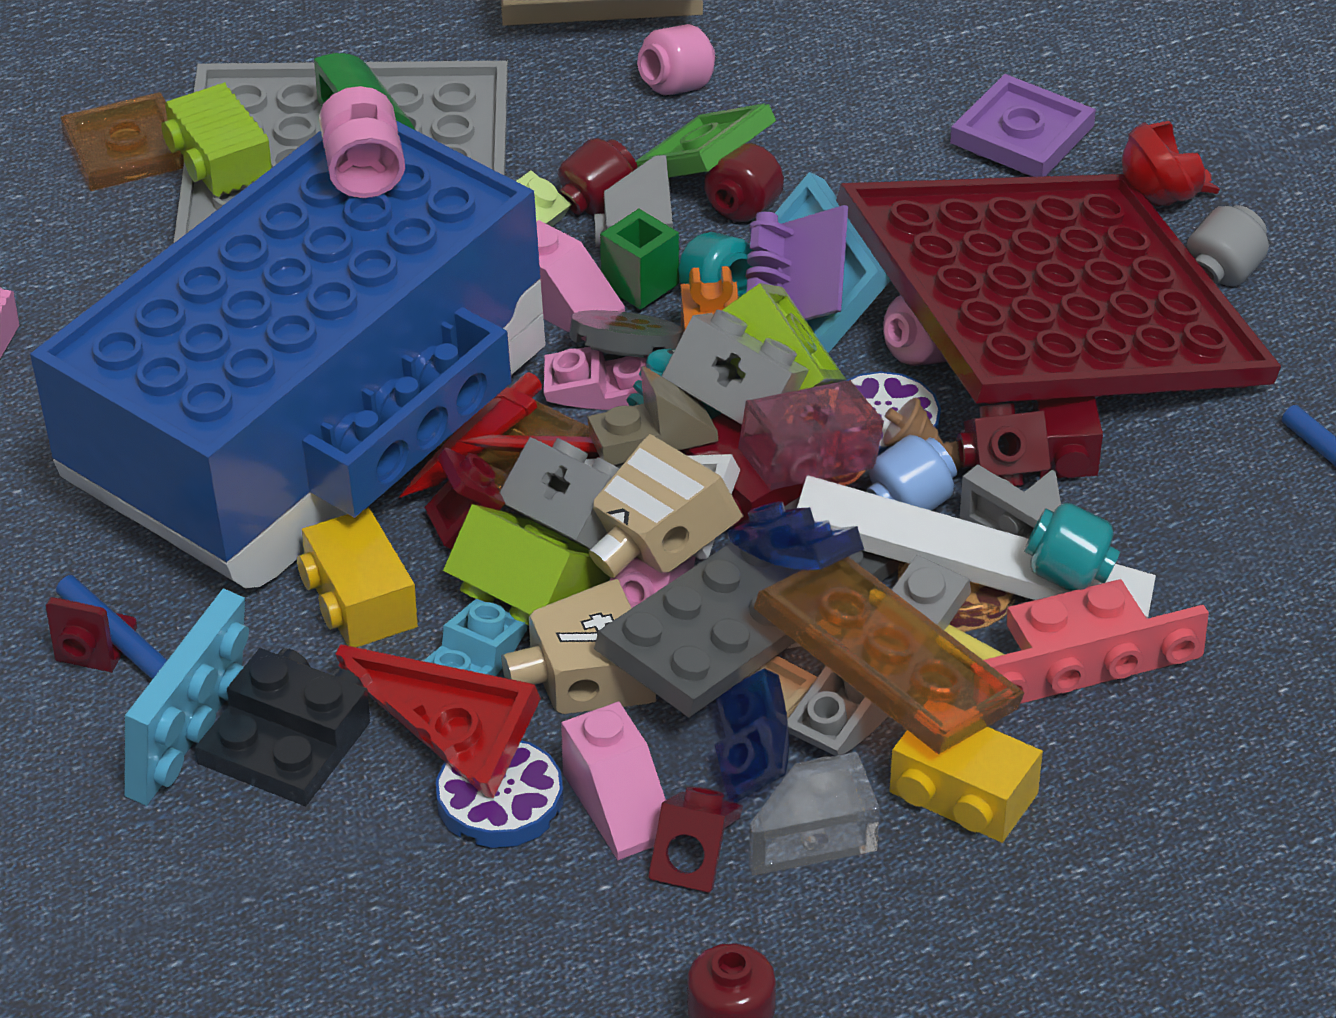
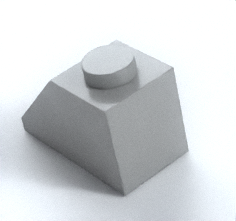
(642, 189)

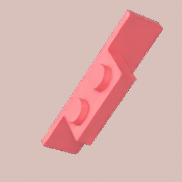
(1094, 639)

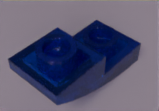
(794, 538)
(755, 734)

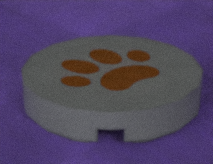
(623, 332)

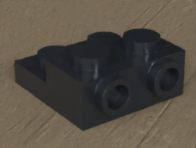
(286, 725)

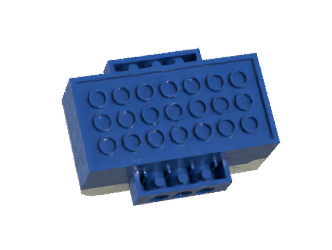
(296, 353)

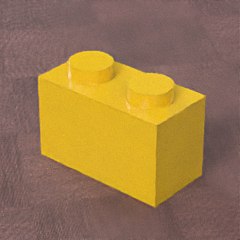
(357, 579)
(977, 783)

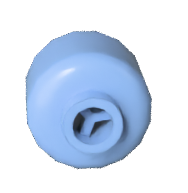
(914, 473)

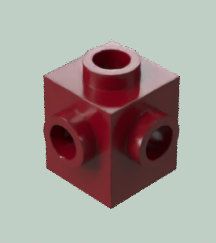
(1022, 436)

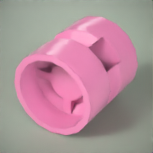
(361, 142)

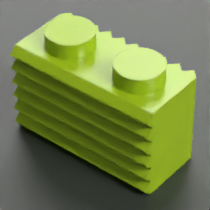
(216, 139)

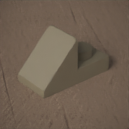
(666, 414)

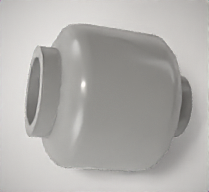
(1229, 244)

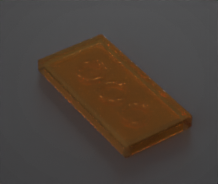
(890, 652)

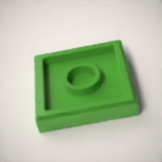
(709, 138)

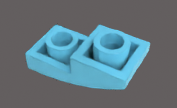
(478, 638)

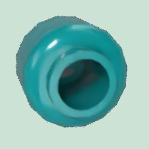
(711, 253)
(1071, 547)

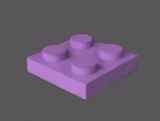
(1022, 126)

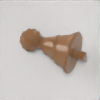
(914, 421)

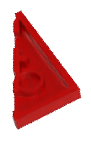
(458, 713)

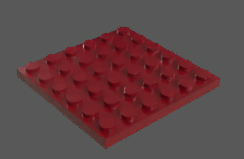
(1055, 287)

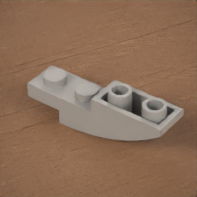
(837, 714)

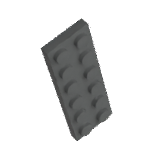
(703, 627)

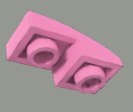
(588, 381)

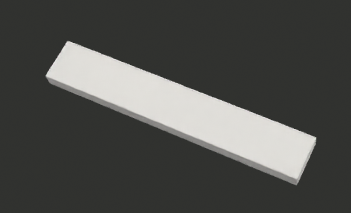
(959, 545)

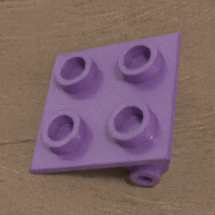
(802, 258)

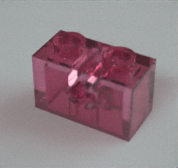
(810, 433)

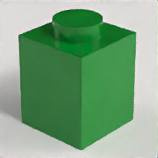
(640, 258)

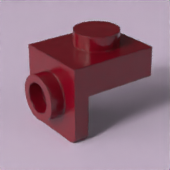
(468, 484)

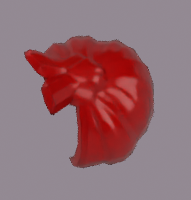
(1158, 170)

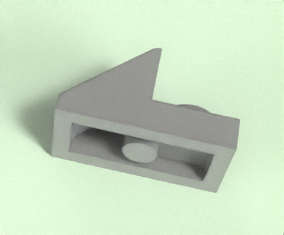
(1003, 506)

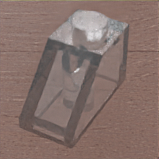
(815, 816)

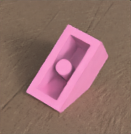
(570, 279)
(613, 777)

